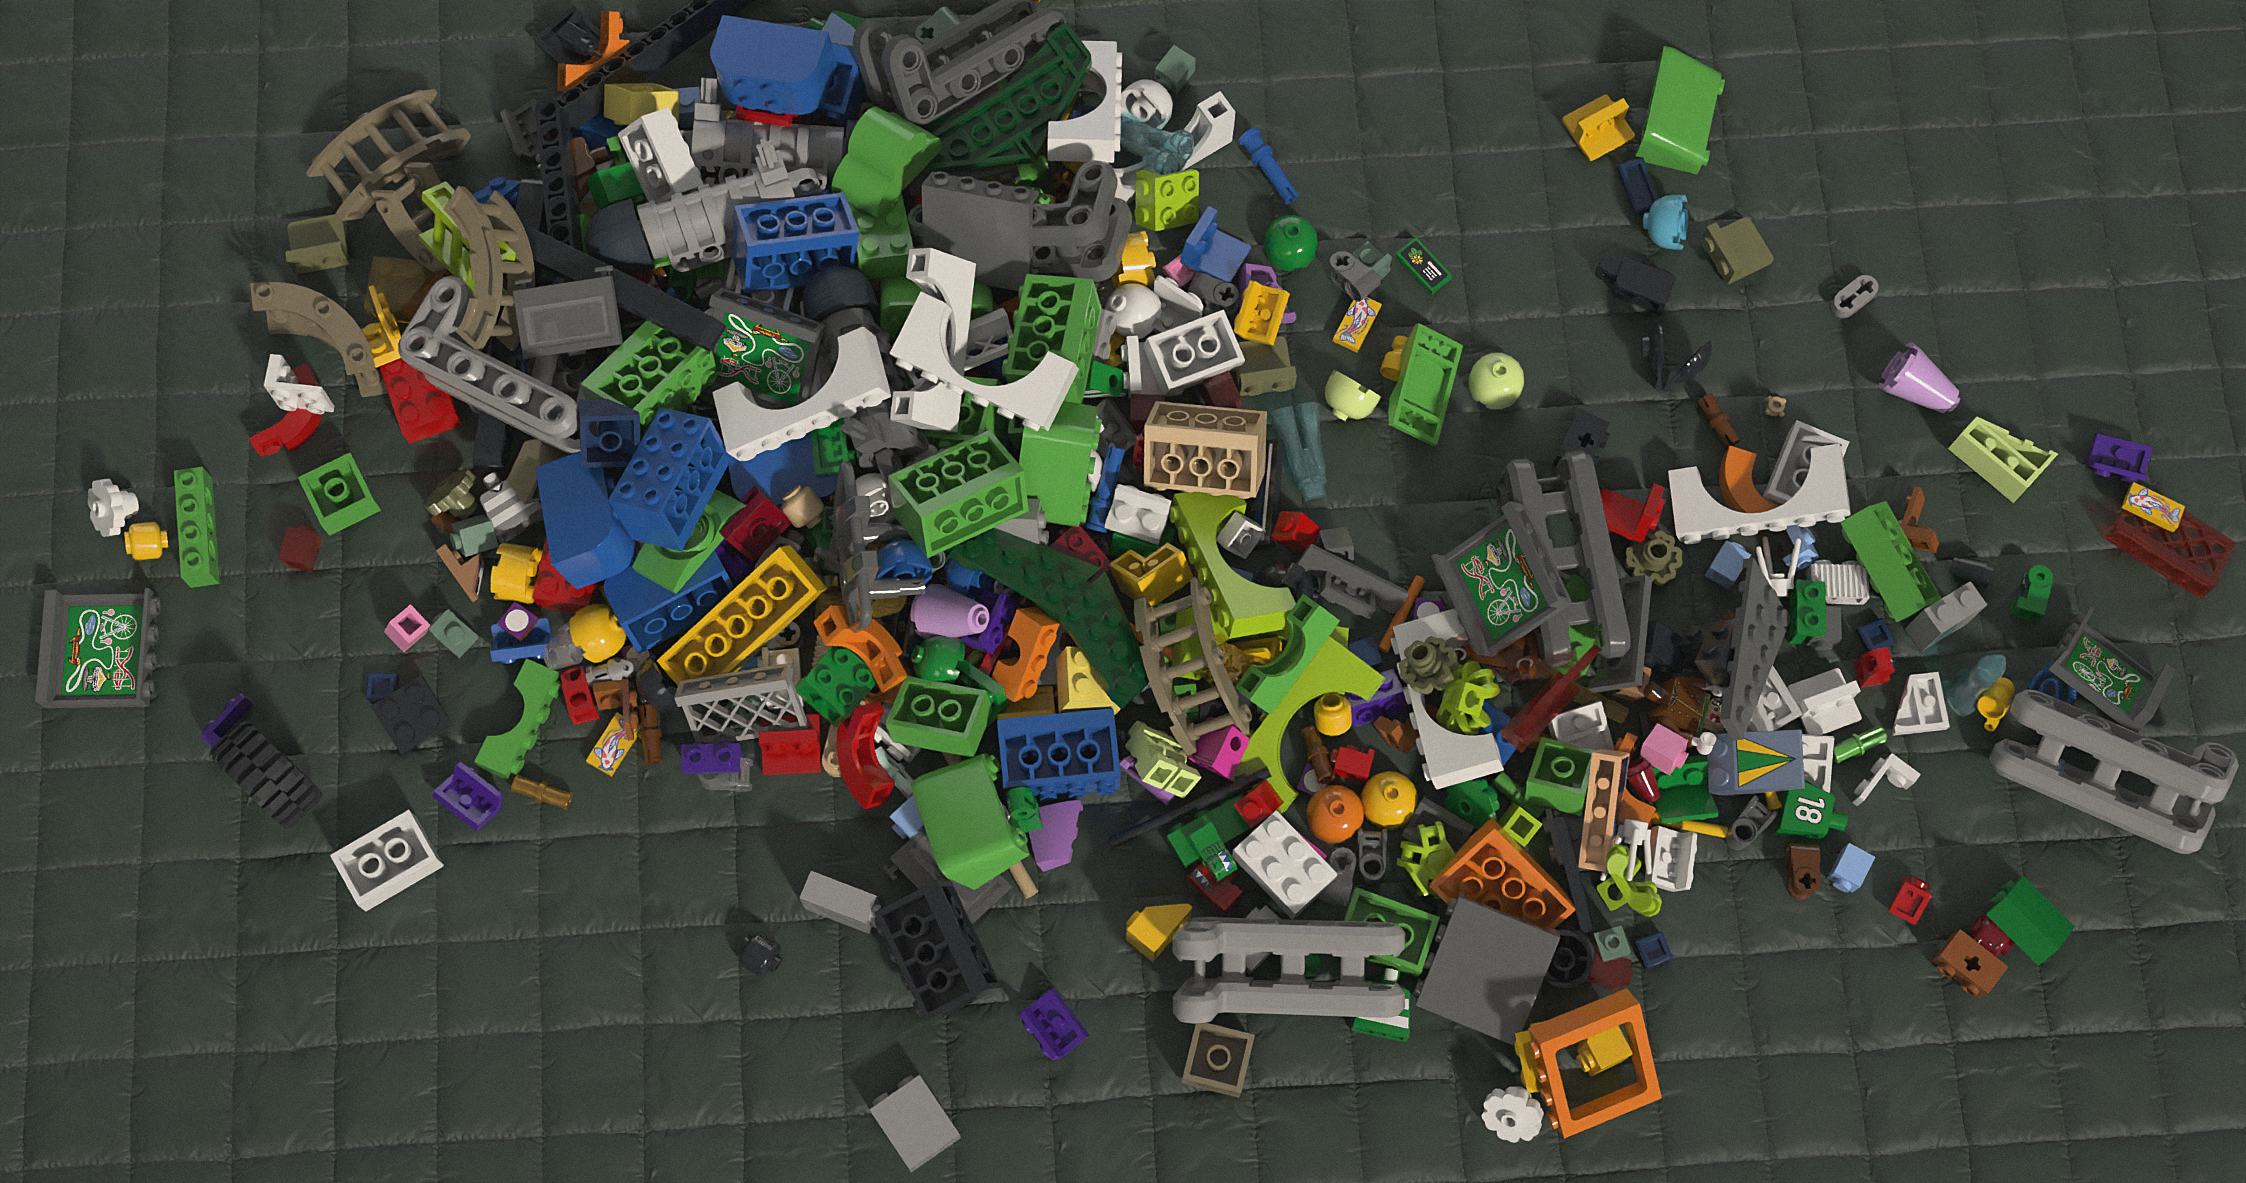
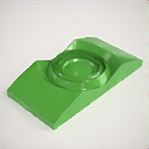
(1424, 384)
(674, 568)

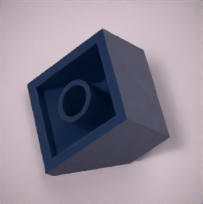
(607, 433)

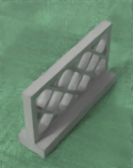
(736, 687)

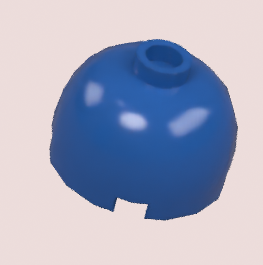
(903, 560)
(967, 582)

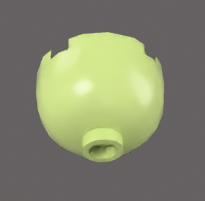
(1496, 380)
(1349, 397)

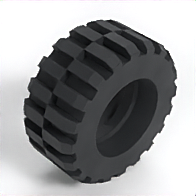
(266, 774)

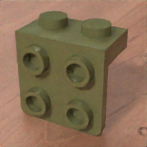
(317, 244)
(1736, 249)
(1265, 368)

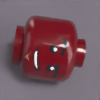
(1990, 936)

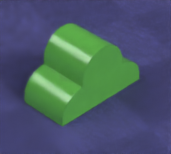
(883, 159)

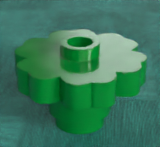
(1472, 801)

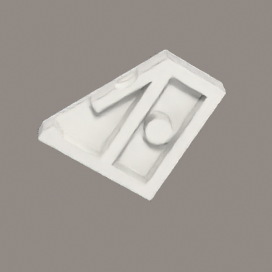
(1921, 706)
(1583, 727)
(1818, 760)

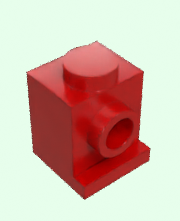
(1351, 763)

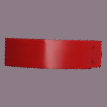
(294, 428)
(858, 758)

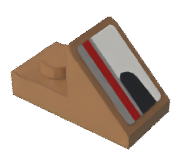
(467, 573)

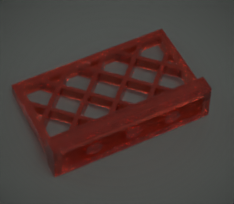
(2164, 559)
(1546, 704)

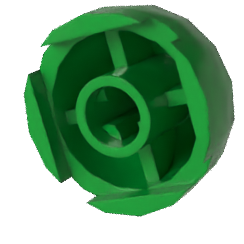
(1290, 242)
(937, 658)

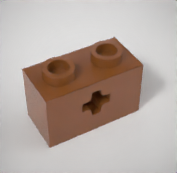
(1984, 967)

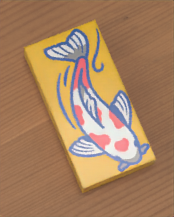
(1357, 323)
(2153, 507)
(611, 746)

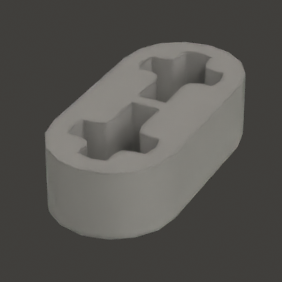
(1858, 301)

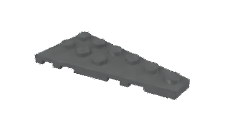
(1756, 640)

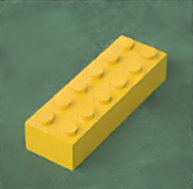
(745, 618)

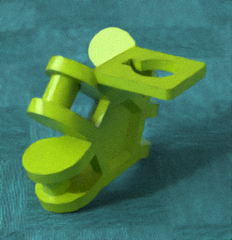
(1467, 697)
(1432, 857)
(1639, 895)

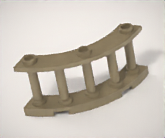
(359, 201)
(388, 202)
(483, 228)
(308, 312)
(1161, 675)

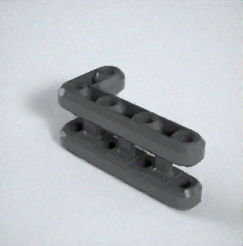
(954, 65)
(1076, 236)
(1579, 495)

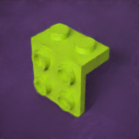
(1166, 199)

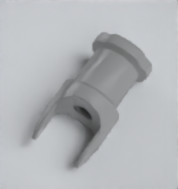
(615, 668)

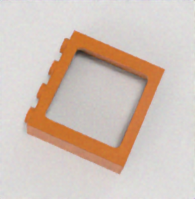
(1577, 1026)

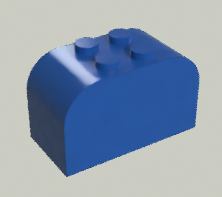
(772, 65)
(780, 471)
(580, 524)
(656, 614)

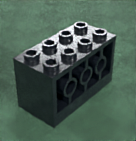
(955, 947)

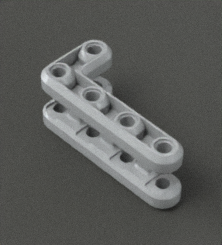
(480, 379)
(2185, 787)
(1291, 994)

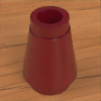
(1643, 779)

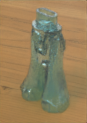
(1138, 137)
(1307, 463)
(1973, 682)

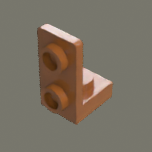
(1921, 536)
(615, 695)
(1401, 736)

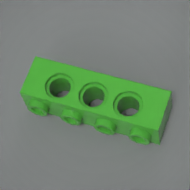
(196, 527)

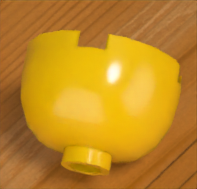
(597, 632)
(1389, 800)

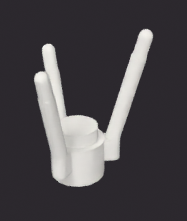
(1778, 581)
(1634, 833)

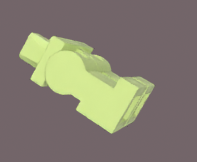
(1161, 760)

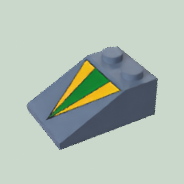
(1756, 763)

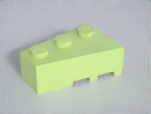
(2001, 458)

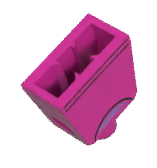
(1220, 750)

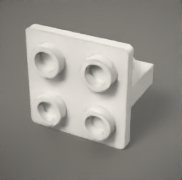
(1138, 513)
(1826, 702)

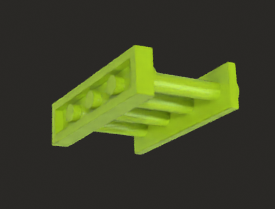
(449, 247)

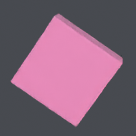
(1179, 272)

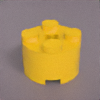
(1135, 262)
(515, 573)

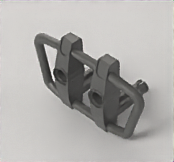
(859, 572)

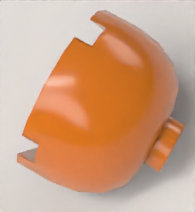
(1334, 814)

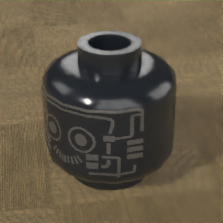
(759, 954)

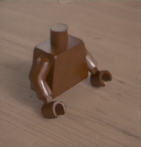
(1518, 657)

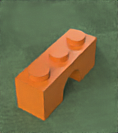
(1035, 635)

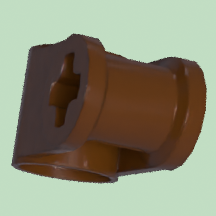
(1802, 864)

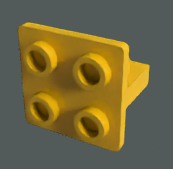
(1599, 126)

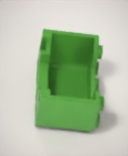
(1059, 463)

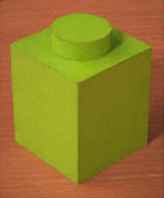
(1519, 824)

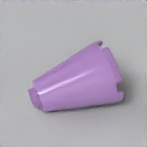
(1919, 381)
(947, 613)

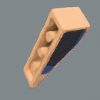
(1603, 806)

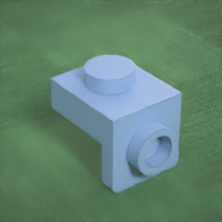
(1807, 551)

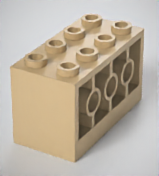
(1205, 449)

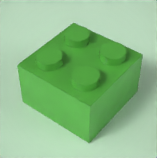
(339, 494)
(1559, 776)

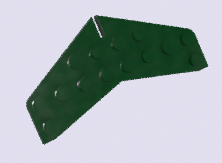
(1018, 113)
(1062, 590)

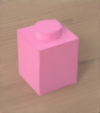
(407, 628)
(1664, 749)

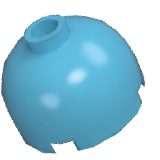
(1667, 222)

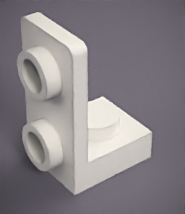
(1897, 771)

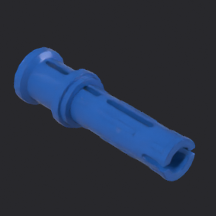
(1262, 156)
(1103, 498)

